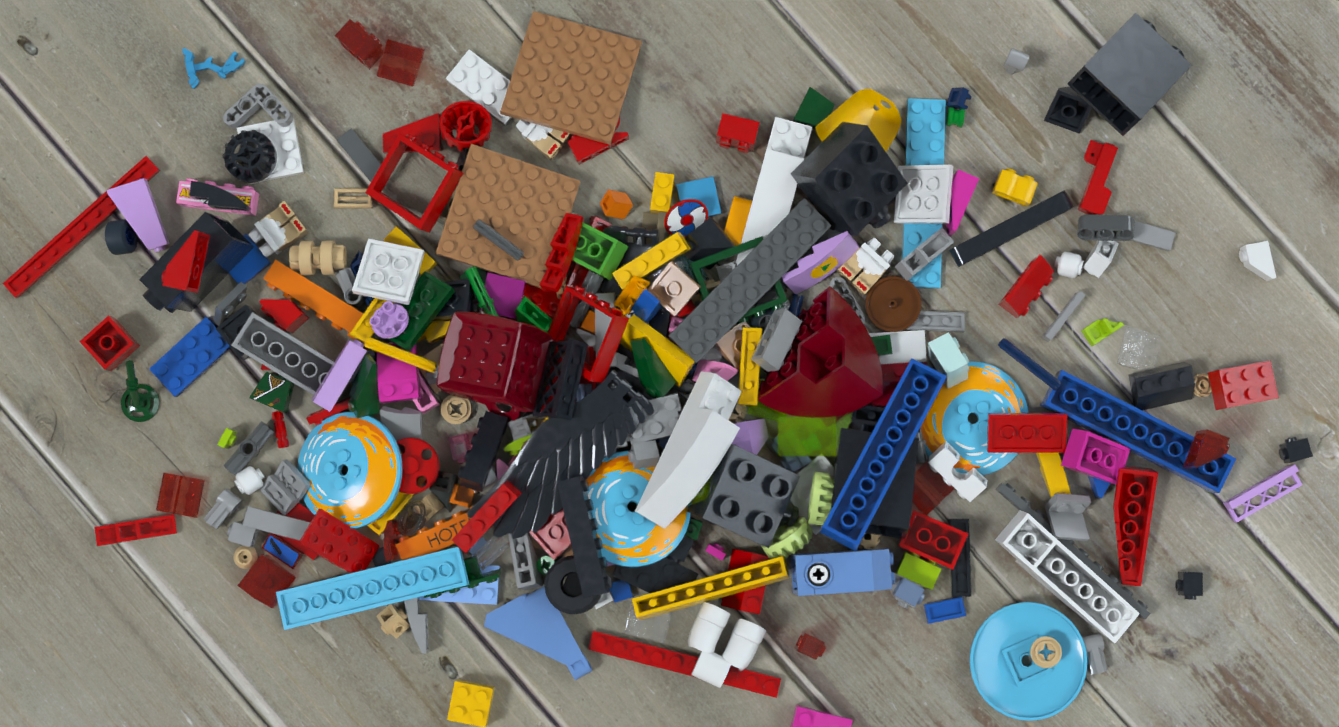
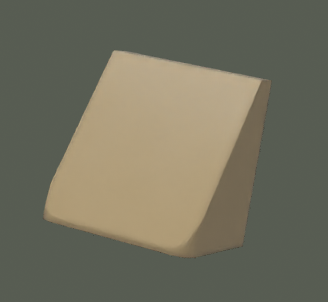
(432, 505)

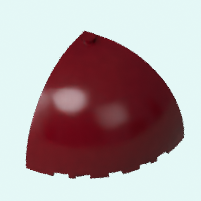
(828, 366)

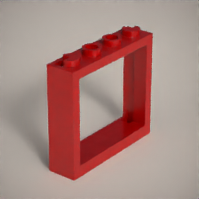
(441, 196)
(612, 337)

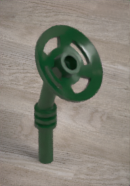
(138, 399)

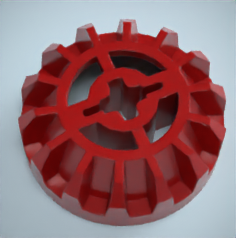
(465, 115)

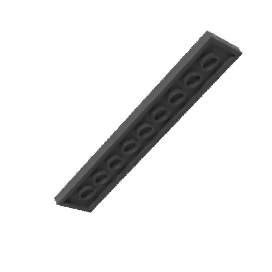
(749, 280)

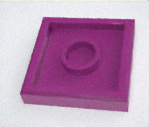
(505, 293)

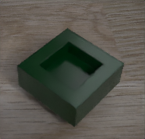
(882, 344)

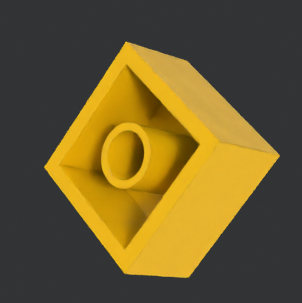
(471, 703)

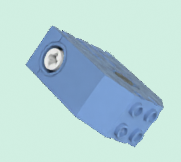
(842, 571)

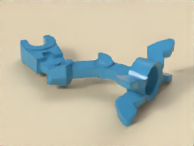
(230, 66)

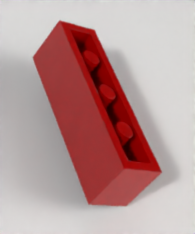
(486, 516)

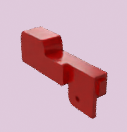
(1096, 195)

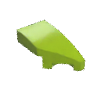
(1099, 330)

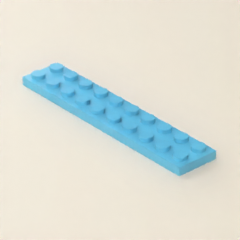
(924, 147)
(372, 588)

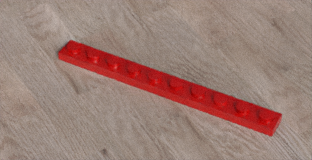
(74, 232)
(679, 662)

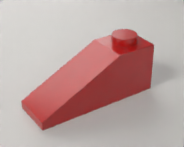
(586, 149)

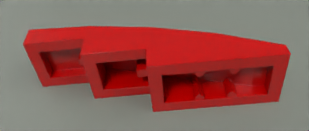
(563, 250)
(135, 530)

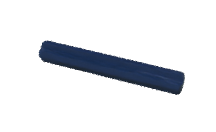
(1029, 364)

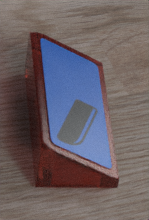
(282, 550)

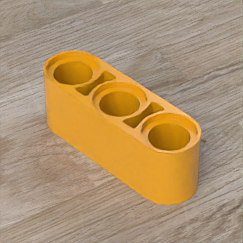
(737, 219)

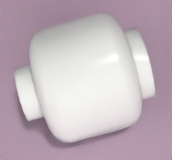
(1069, 264)
(249, 480)

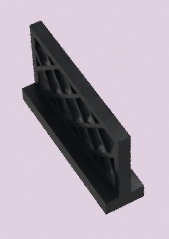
(568, 380)

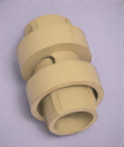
(326, 257)

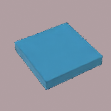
(701, 190)

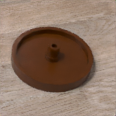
(893, 304)

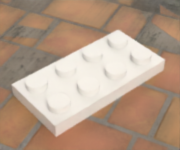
(481, 84)

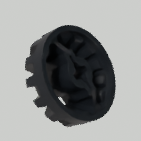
(261, 161)

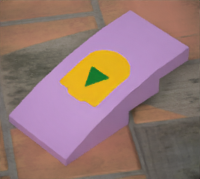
(823, 262)

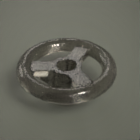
(413, 520)

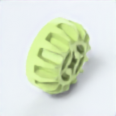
(820, 498)
(789, 539)

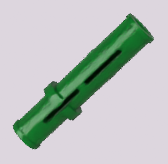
(473, 275)

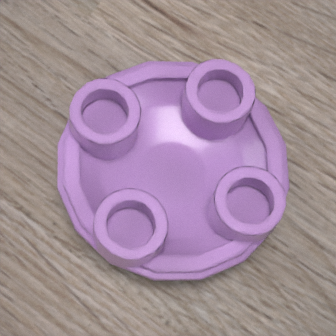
(389, 320)

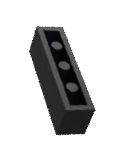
(483, 452)

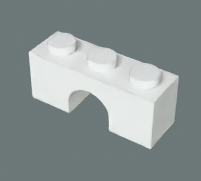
(967, 484)

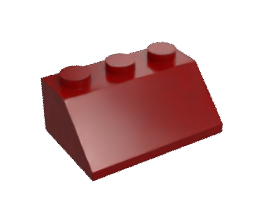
(1027, 287)
(747, 600)

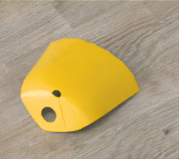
(859, 110)

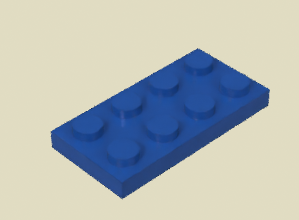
(190, 357)

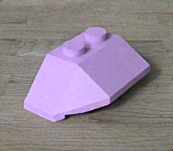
(751, 435)

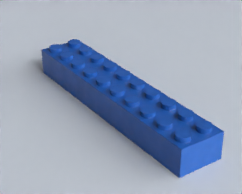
(1133, 429)
(883, 454)

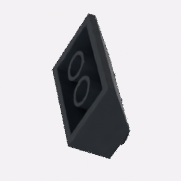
(1162, 386)

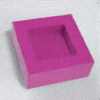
(716, 551)

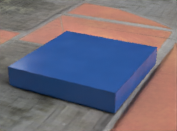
(250, 265)

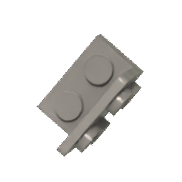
(1066, 516)

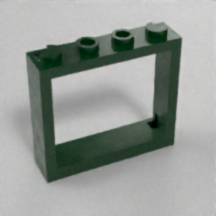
(757, 311)

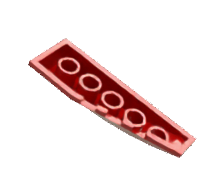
(1132, 519)

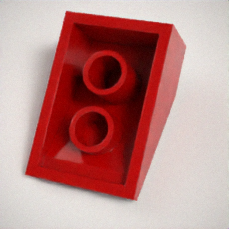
(187, 265)

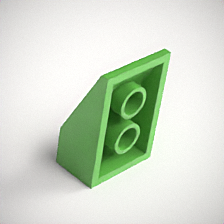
(598, 251)

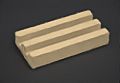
(352, 206)

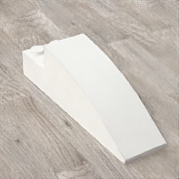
(775, 183)
(692, 450)
(1066, 576)

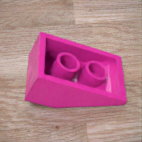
(962, 190)
(397, 378)
(1094, 456)
(810, 717)

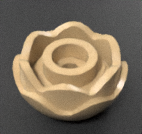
(1205, 390)
(239, 555)

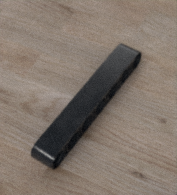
(1011, 228)

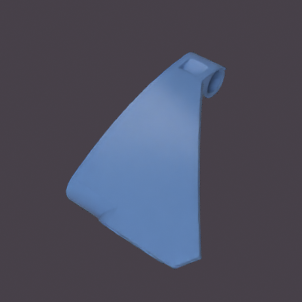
(541, 627)

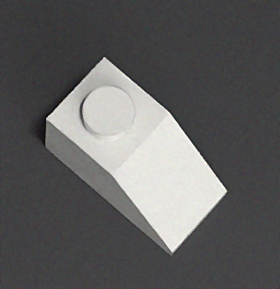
(1100, 257)
(1258, 259)

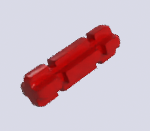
(280, 429)

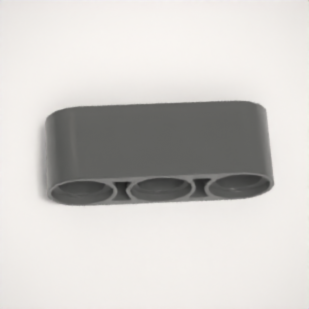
(1106, 227)

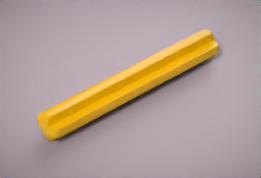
(400, 354)

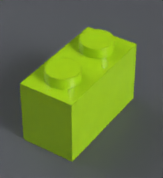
(917, 570)

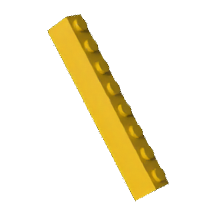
(711, 588)

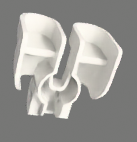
(739, 649)

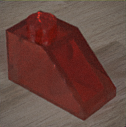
(810, 645)

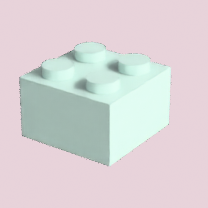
(948, 359)

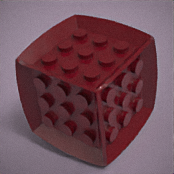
(493, 361)

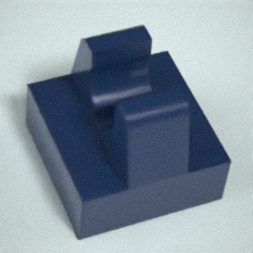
(958, 97)

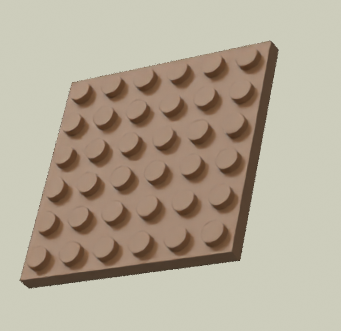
(571, 77)
(515, 201)

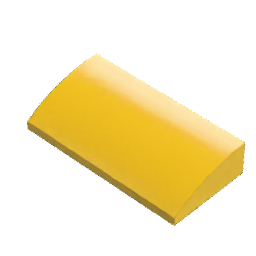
(671, 355)

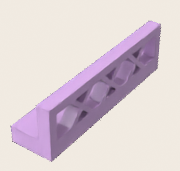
(1262, 486)

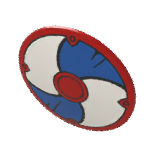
(685, 216)

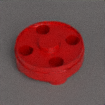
(416, 466)

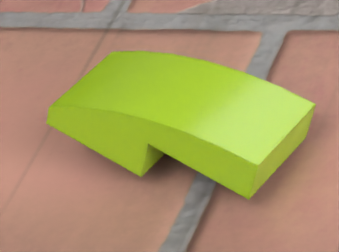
(515, 447)

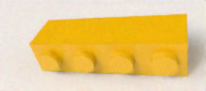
(652, 259)

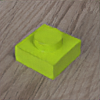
(228, 438)

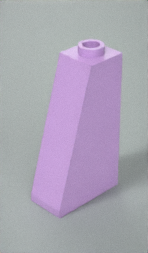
(140, 211)
(339, 375)

